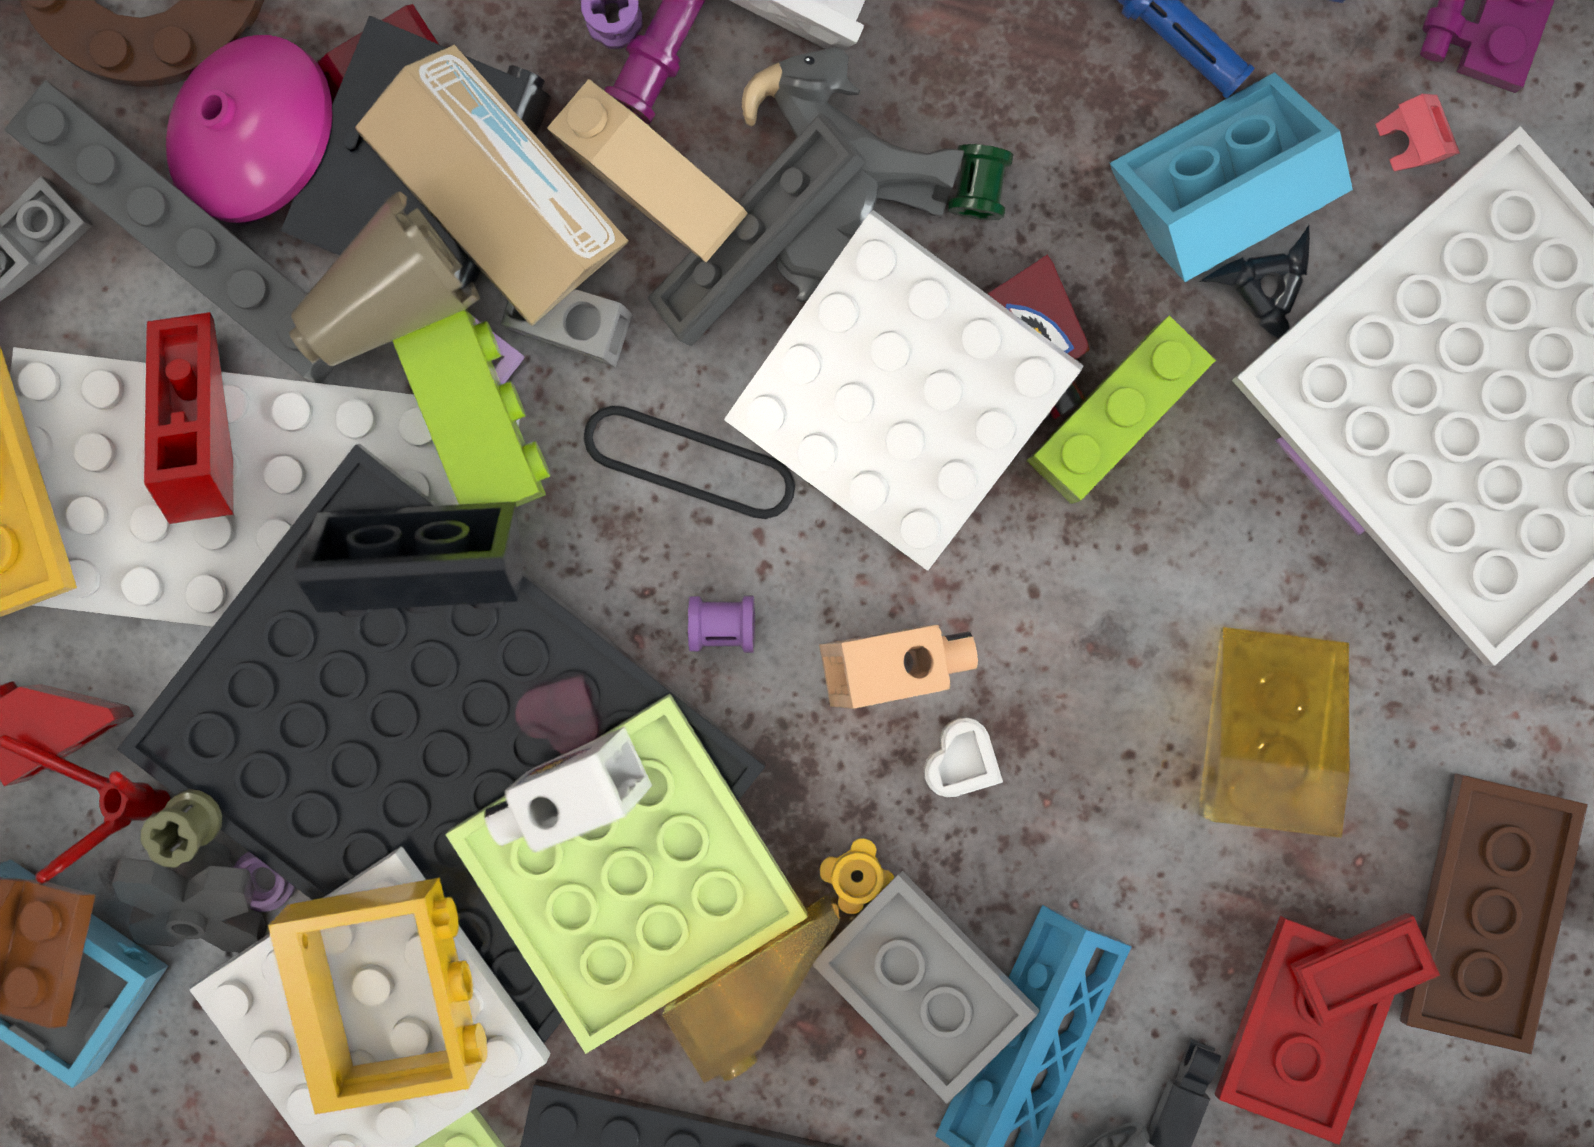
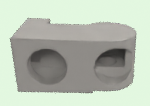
(579, 324)

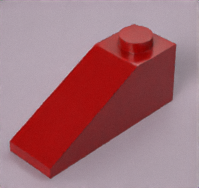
(186, 421)

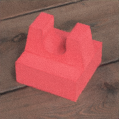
(1427, 132)

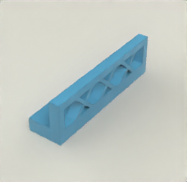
(1054, 979)

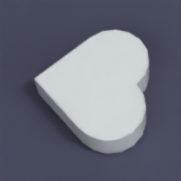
(963, 761)

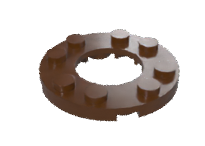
(136, 49)

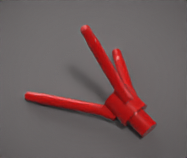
(118, 801)

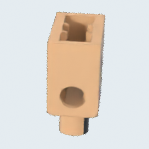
(873, 669)

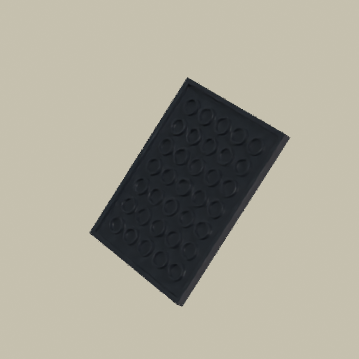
(385, 725)

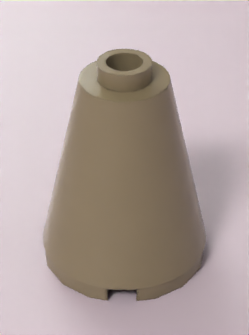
(381, 288)

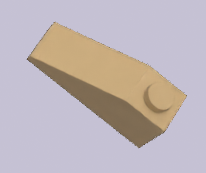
(646, 170)

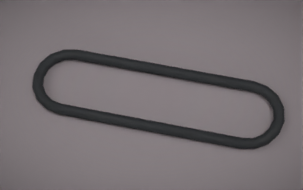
(680, 487)

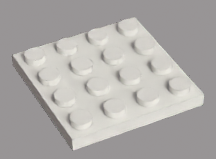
(902, 390)
(385, 1016)

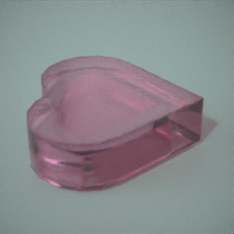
(560, 713)

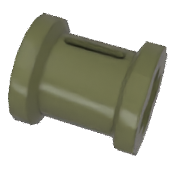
(174, 826)

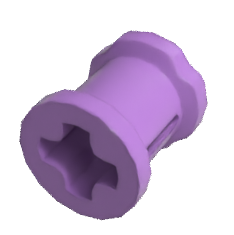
(606, 33)
(721, 624)

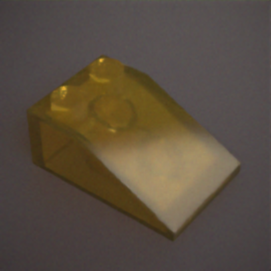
(1278, 734)
(739, 1006)

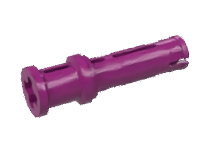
(654, 57)

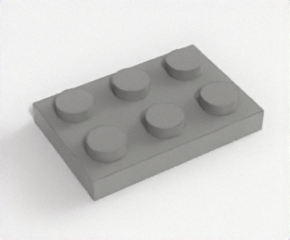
(925, 987)

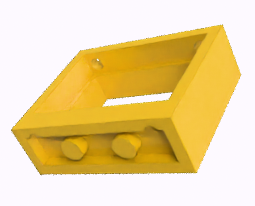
(316, 1014)

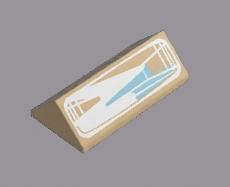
(489, 182)

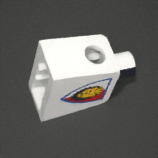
(571, 794)

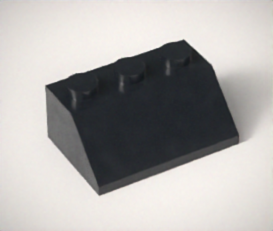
(412, 558)

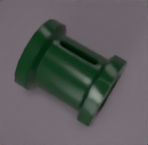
(981, 182)

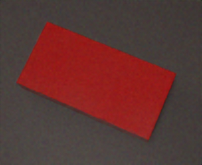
(1365, 969)

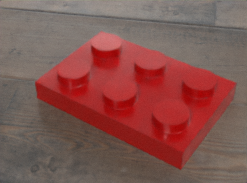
(1284, 1059)

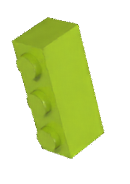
(1121, 410)
(471, 412)

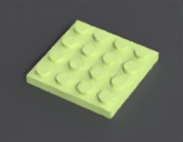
(642, 902)

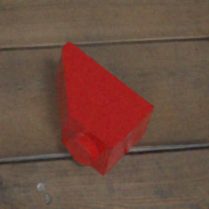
(51, 721)

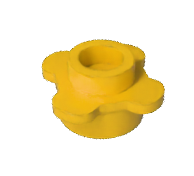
(839, 870)

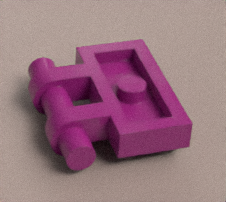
(1495, 46)

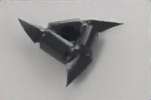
(1248, 277)

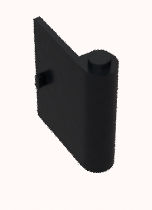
(358, 182)

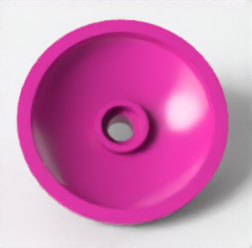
(249, 128)

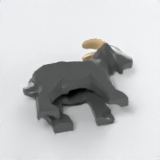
(890, 174)

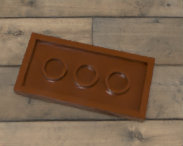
(1495, 912)

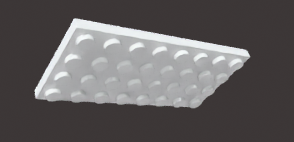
(285, 446)

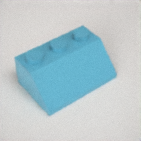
(1233, 175)

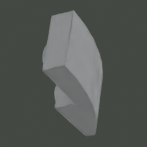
(36, 233)

